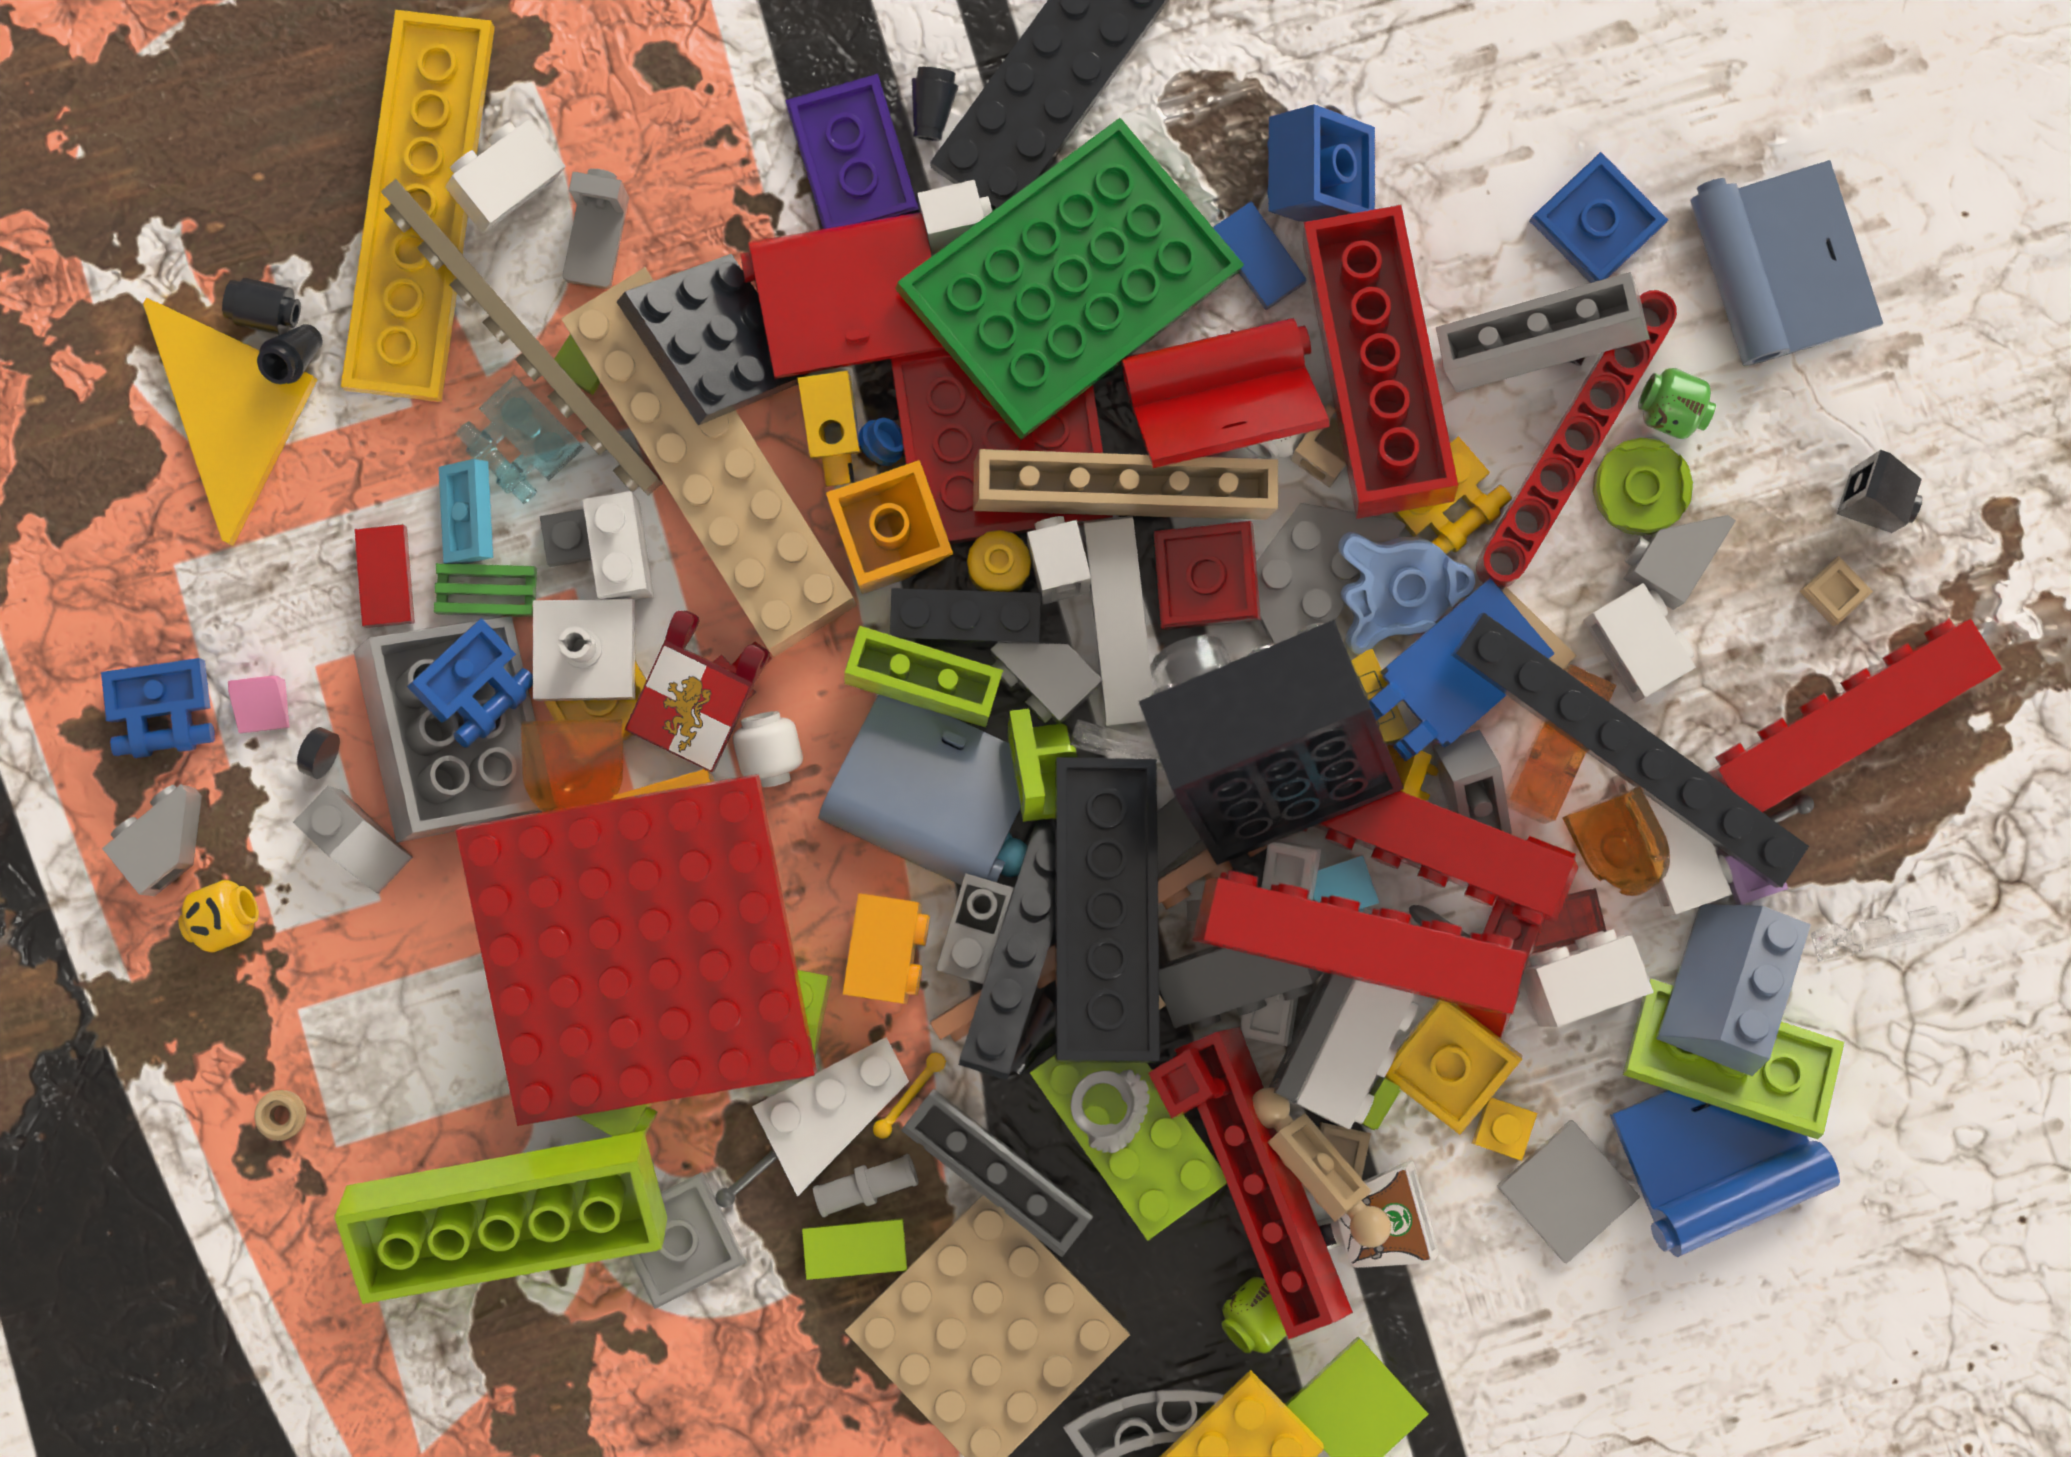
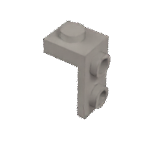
(595, 228)

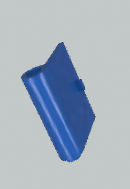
(1715, 1168)

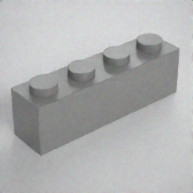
(1542, 332)

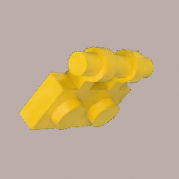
(1483, 507)

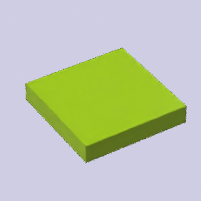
(1357, 1405)

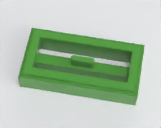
(444, 588)

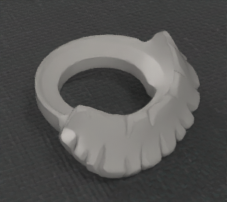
(1111, 1136)

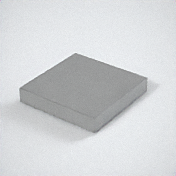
(1568, 1191)
(695, 1244)

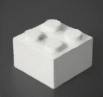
(1585, 980)

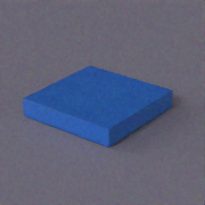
(1598, 219)

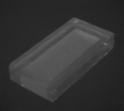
(1113, 743)

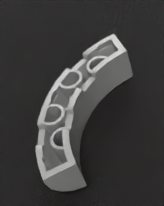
(1140, 1422)

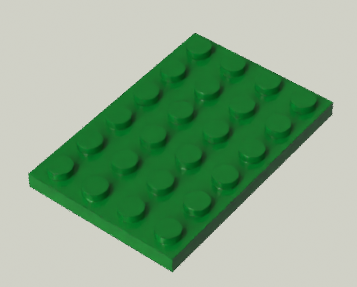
(1069, 277)

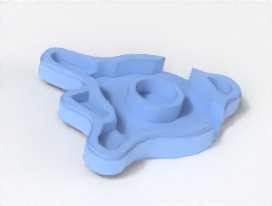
(1400, 587)

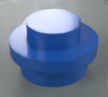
(882, 441)

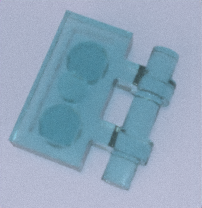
(530, 428)

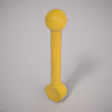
(883, 1127)

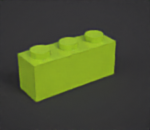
(922, 676)

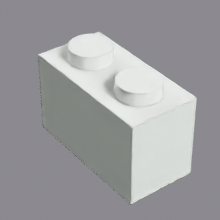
(504, 174)
(618, 547)
(1058, 560)
(1641, 642)

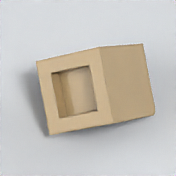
(1322, 452)

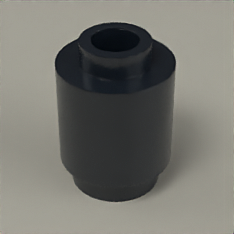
(261, 306)

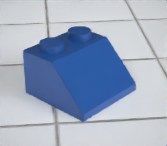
(1320, 164)

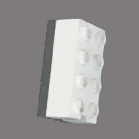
(1342, 1047)

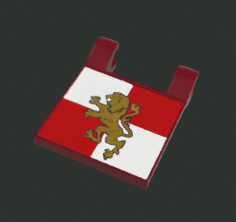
(690, 701)

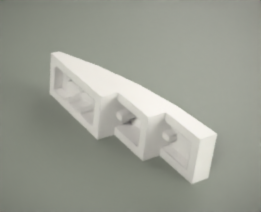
(1118, 618)

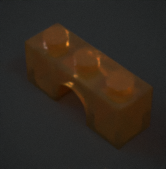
(1550, 763)

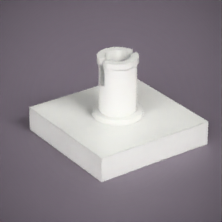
(584, 650)

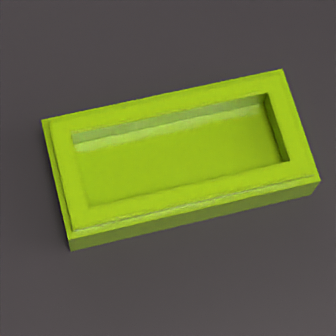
(854, 1249)

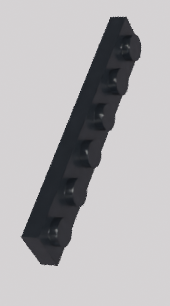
(1015, 961)

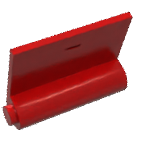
(834, 295)
(1224, 392)

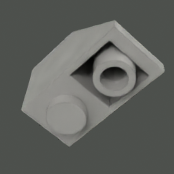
(1050, 674)
(159, 843)
(974, 928)

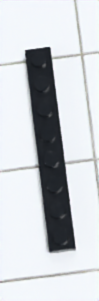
(1630, 750)

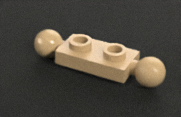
(1321, 1169)

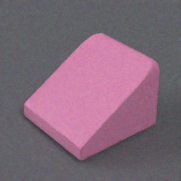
(259, 703)

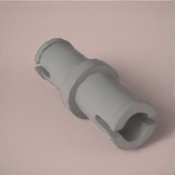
(865, 1185)

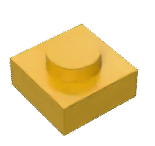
(1504, 1128)

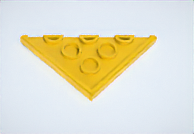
(227, 410)

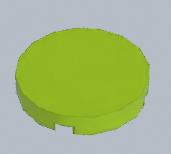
(1642, 486)

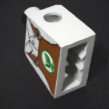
(1411, 1233)

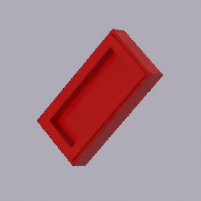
(384, 576)

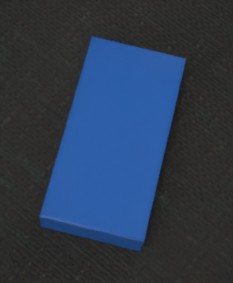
(1267, 264)

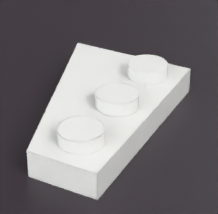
(828, 1110)

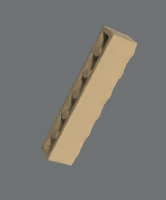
(1124, 485)

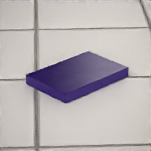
(852, 153)

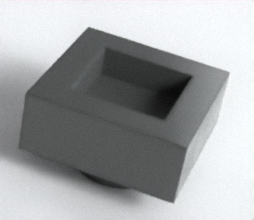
(565, 538)

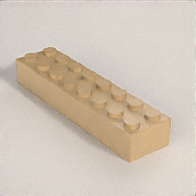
(717, 483)

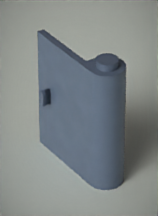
(1776, 268)
(924, 796)

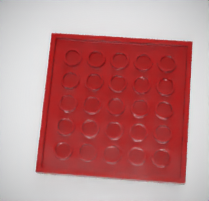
(637, 950)

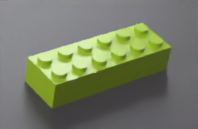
(502, 1217)

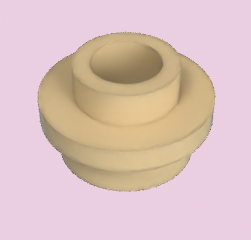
(265, 1115)

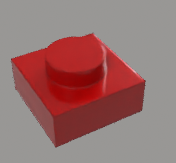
(1184, 1082)

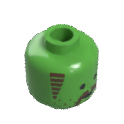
(1676, 403)

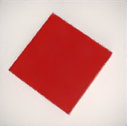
(1207, 575)

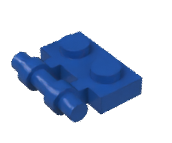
(461, 672)
(153, 692)

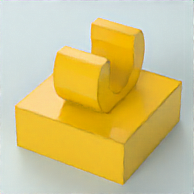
(1413, 771)

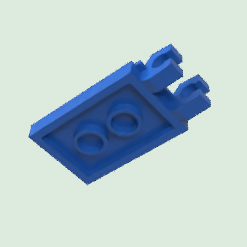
(1439, 687)

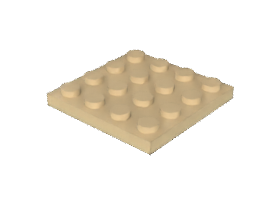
(987, 1332)

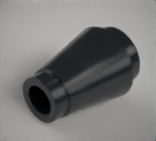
(932, 101)
(289, 354)

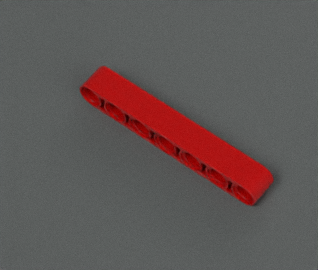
(1568, 462)

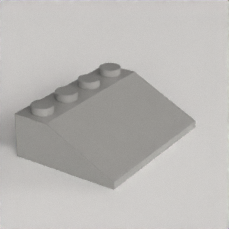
(425, 772)

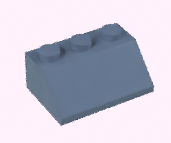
(1734, 984)

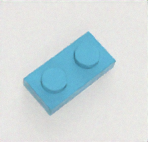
(465, 512)

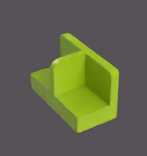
(1033, 762)

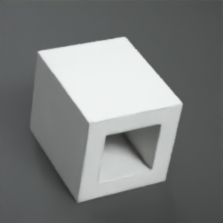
(951, 212)

